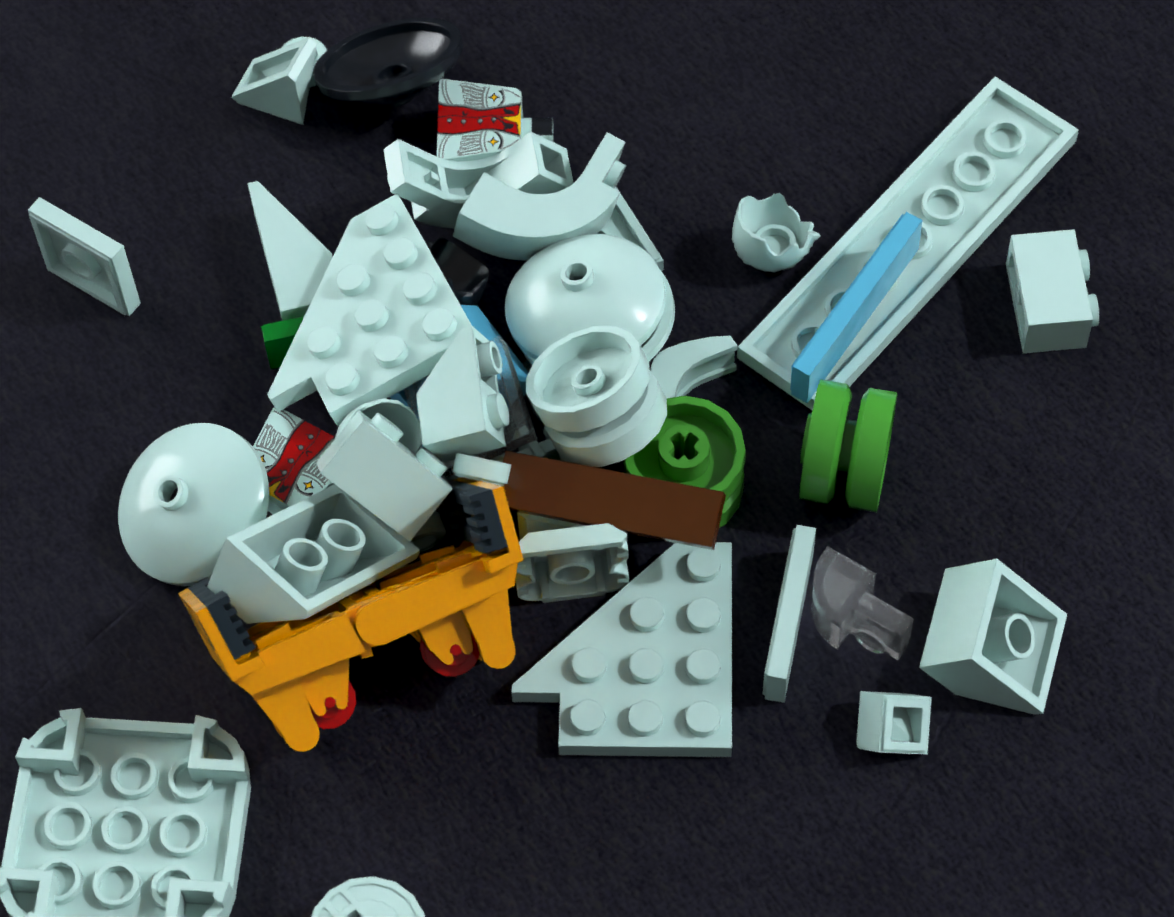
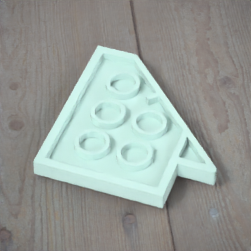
(374, 318)
(648, 664)

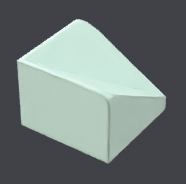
(893, 722)

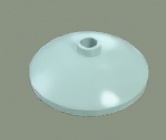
(615, 288)
(218, 494)

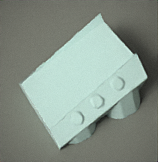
(572, 563)

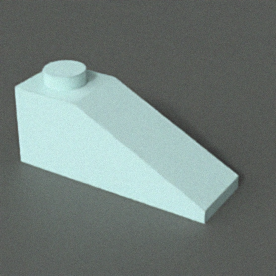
(291, 252)

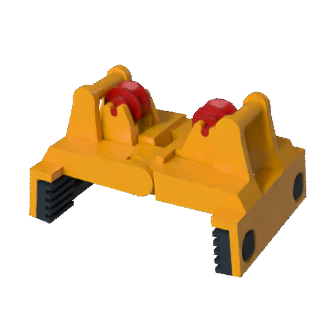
(447, 601)

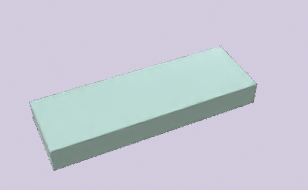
(789, 613)

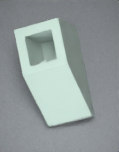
(462, 401)

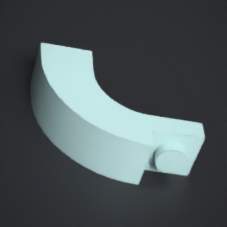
(442, 186)
(522, 223)

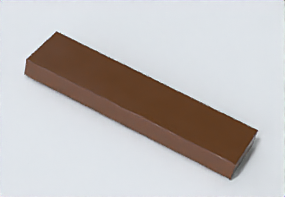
(604, 496)

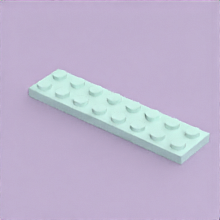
(961, 193)

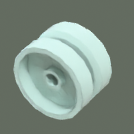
(596, 396)

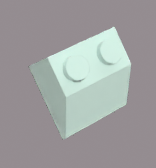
(993, 637)

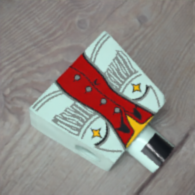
(482, 120)
(290, 456)

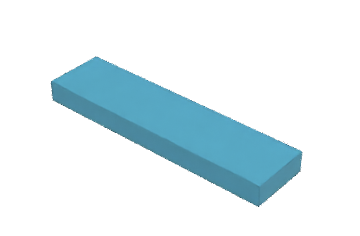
(855, 307)

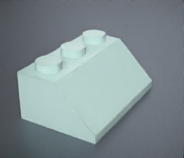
(307, 558)

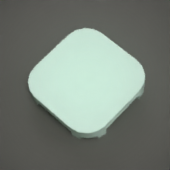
(126, 820)

